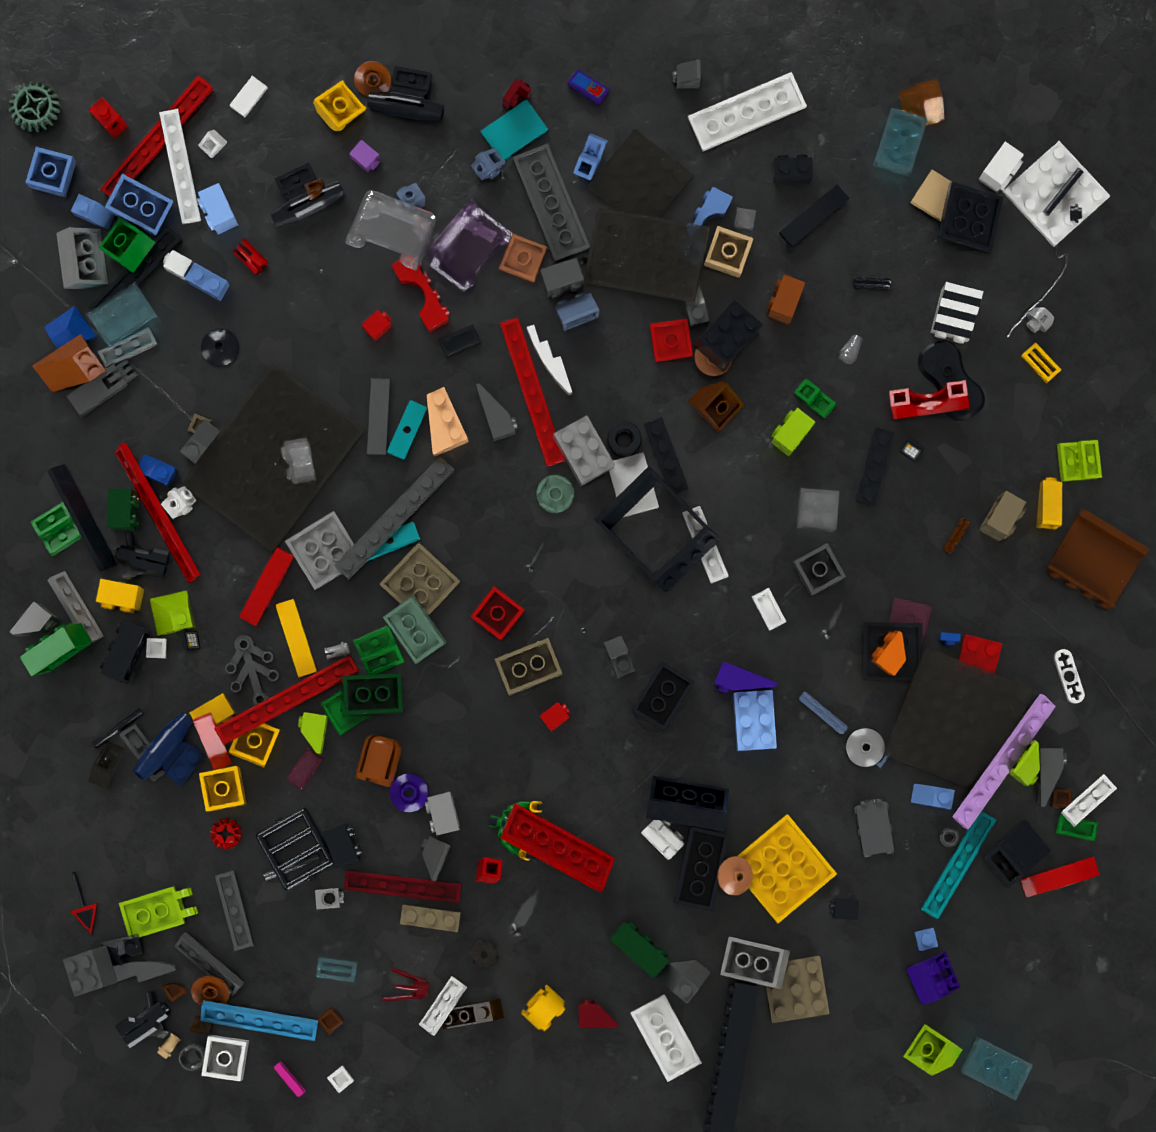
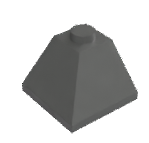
(435, 855)

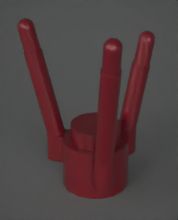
(419, 988)

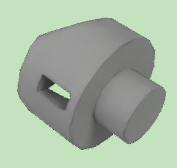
(1039, 319)

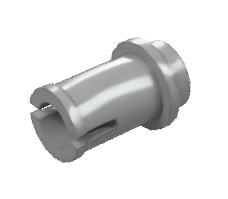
(339, 650)

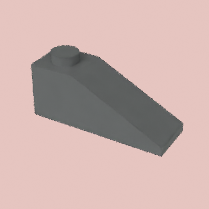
(697, 311)
(498, 418)
(1051, 767)

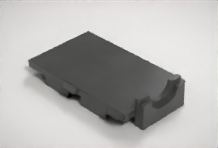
(874, 827)

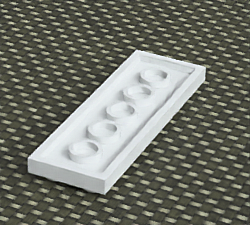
(747, 111)

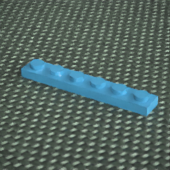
(259, 1020)

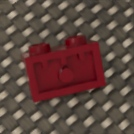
(517, 89)

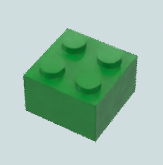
(126, 245)

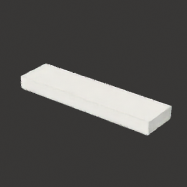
(711, 560)

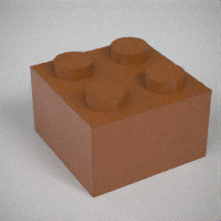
(787, 296)

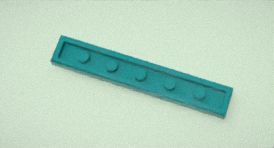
(958, 865)

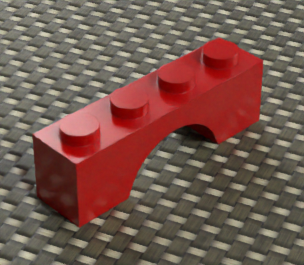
(432, 313)
(910, 404)

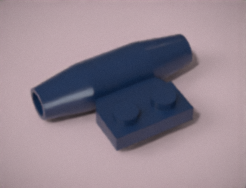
(169, 751)

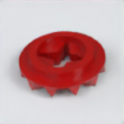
(232, 827)

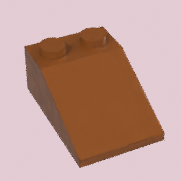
(69, 365)

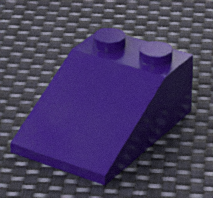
(736, 679)

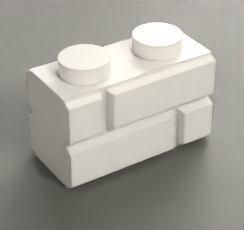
(663, 838)

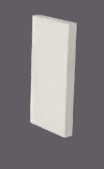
(666, 1038)

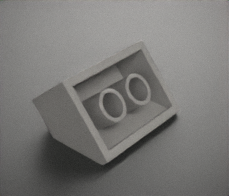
(81, 258)

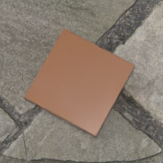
(523, 258)

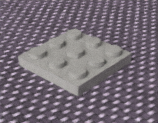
(320, 548)

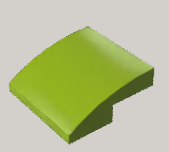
(1079, 460)

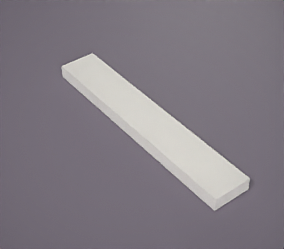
(180, 166)

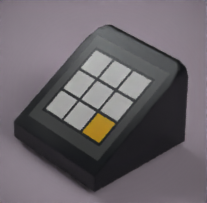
(912, 449)
(190, 640)

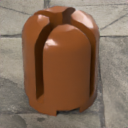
(379, 760)

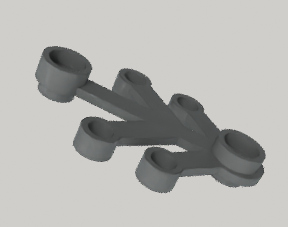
(250, 666)

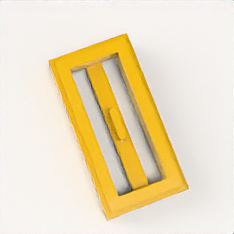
(1051, 374)

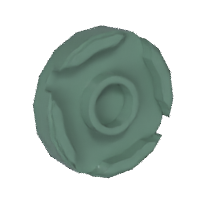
(555, 494)

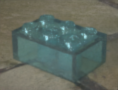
(900, 142)
(121, 315)
(996, 1068)

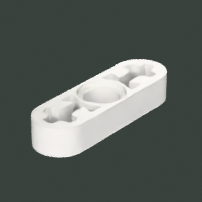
(1068, 691)

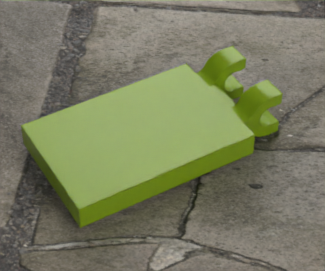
(156, 911)

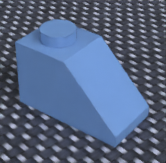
(92, 212)
(932, 796)

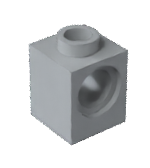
(320, 898)

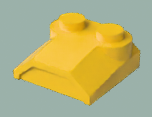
(338, 106)

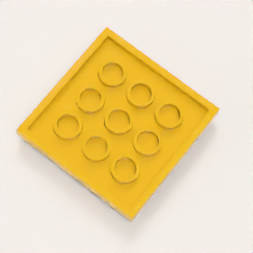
(785, 868)

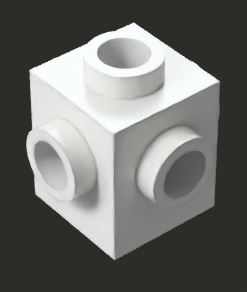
(178, 502)

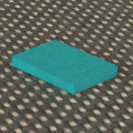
(514, 130)

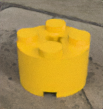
(544, 1008)

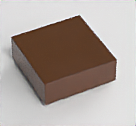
(1061, 797)
(330, 1020)

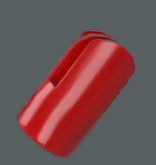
(250, 256)

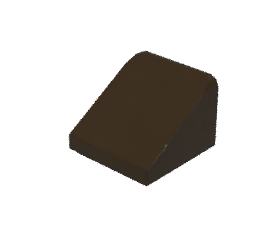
(200, 1026)

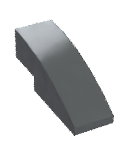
(143, 970)

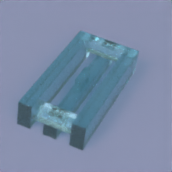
(336, 977)

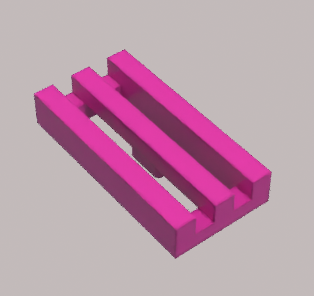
(289, 1079)

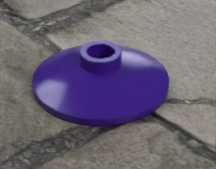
(399, 788)

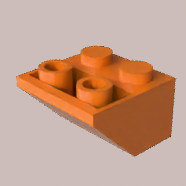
(892, 654)

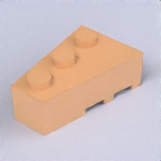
(444, 423)

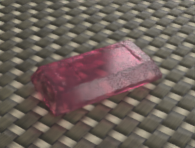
(304, 768)

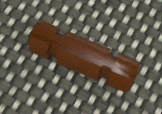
(956, 536)

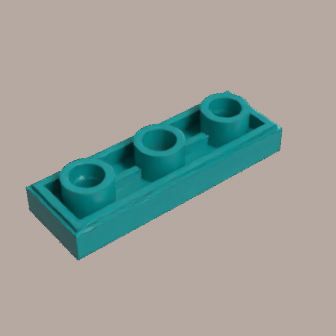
(411, 419)
(402, 537)

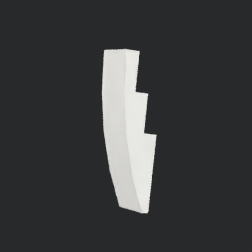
(553, 365)

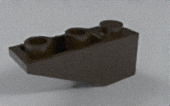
(474, 1014)

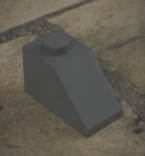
(687, 75)
(200, 441)

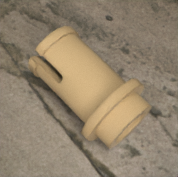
(168, 1046)

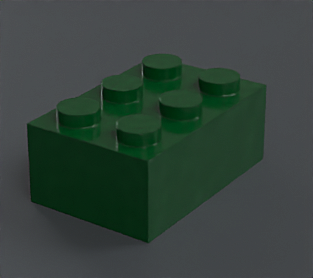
(371, 694)
(639, 948)

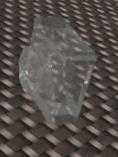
(745, 218)

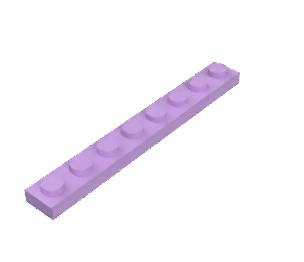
(1004, 761)

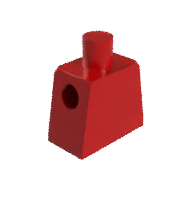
(107, 116)

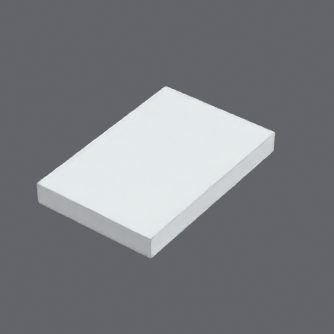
(624, 473)

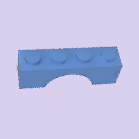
(715, 205)

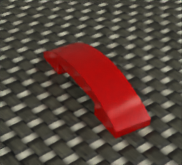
(1059, 877)

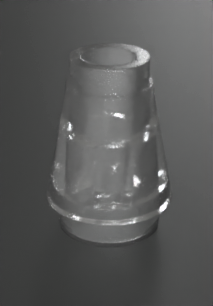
(851, 349)

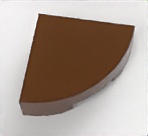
(313, 187)
(174, 991)

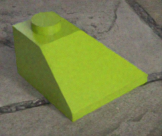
(172, 613)
(1027, 765)
(932, 1051)

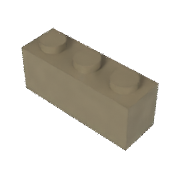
(430, 918)

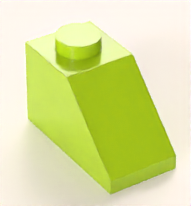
(314, 729)

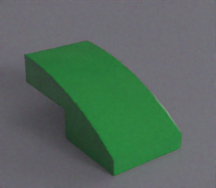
(814, 398)

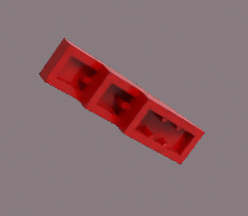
(266, 586)

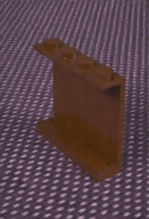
(1096, 559)

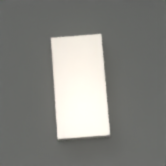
(248, 96)
(768, 609)

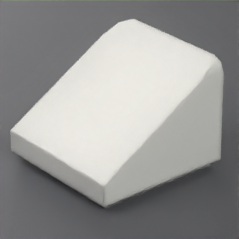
(212, 143)

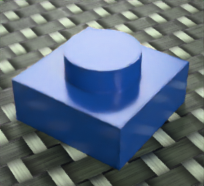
(949, 638)

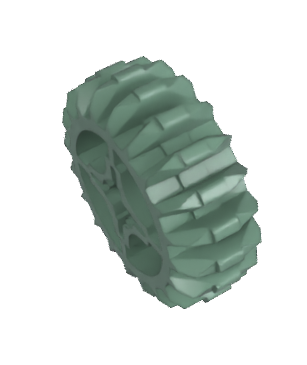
(41, 104)

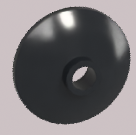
(222, 356)

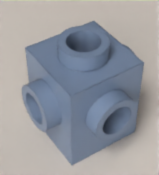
(488, 164)
(411, 195)

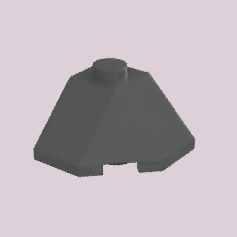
(684, 978)

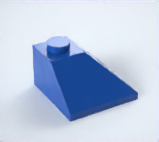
(68, 327)

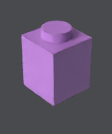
(365, 156)

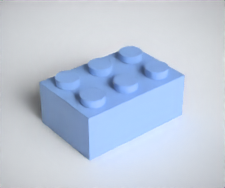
(754, 720)

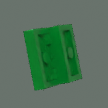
(56, 529)
(378, 650)

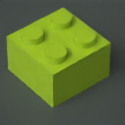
(792, 432)

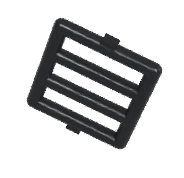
(310, 829)

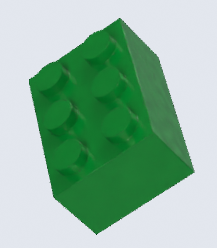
(55, 648)

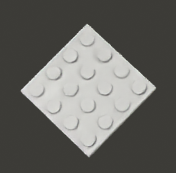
(1041, 183)

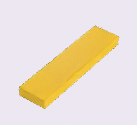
(296, 638)

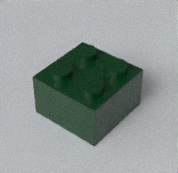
(122, 510)

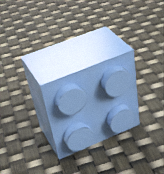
(216, 205)

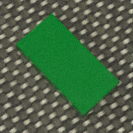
(1084, 829)

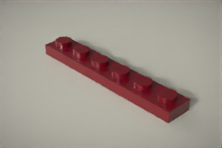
(402, 886)

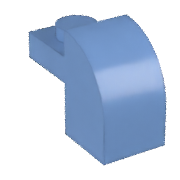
(590, 157)

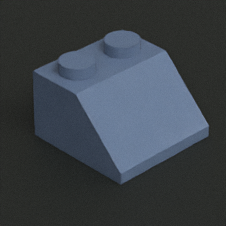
(577, 311)

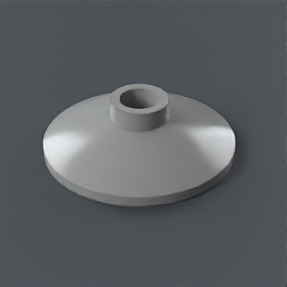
(857, 754)

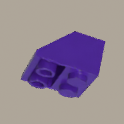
(933, 978)

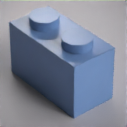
(207, 281)

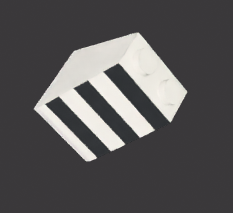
(956, 312)

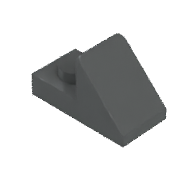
(619, 657)

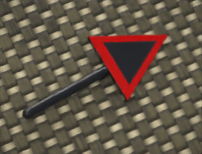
(86, 914)

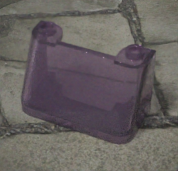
(467, 244)

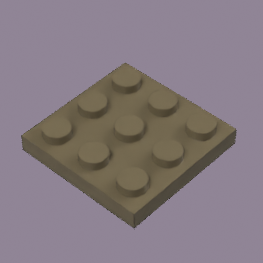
(420, 576)
(801, 992)

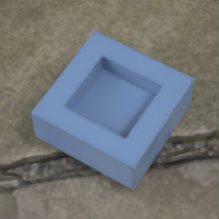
(926, 939)

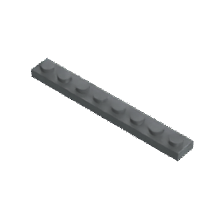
(394, 518)

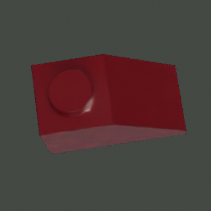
(594, 1016)

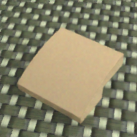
(932, 195)

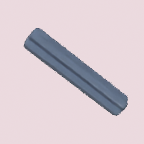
(823, 713)

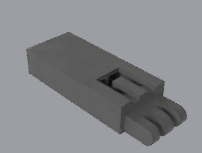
(95, 392)

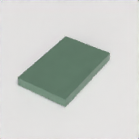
(414, 629)

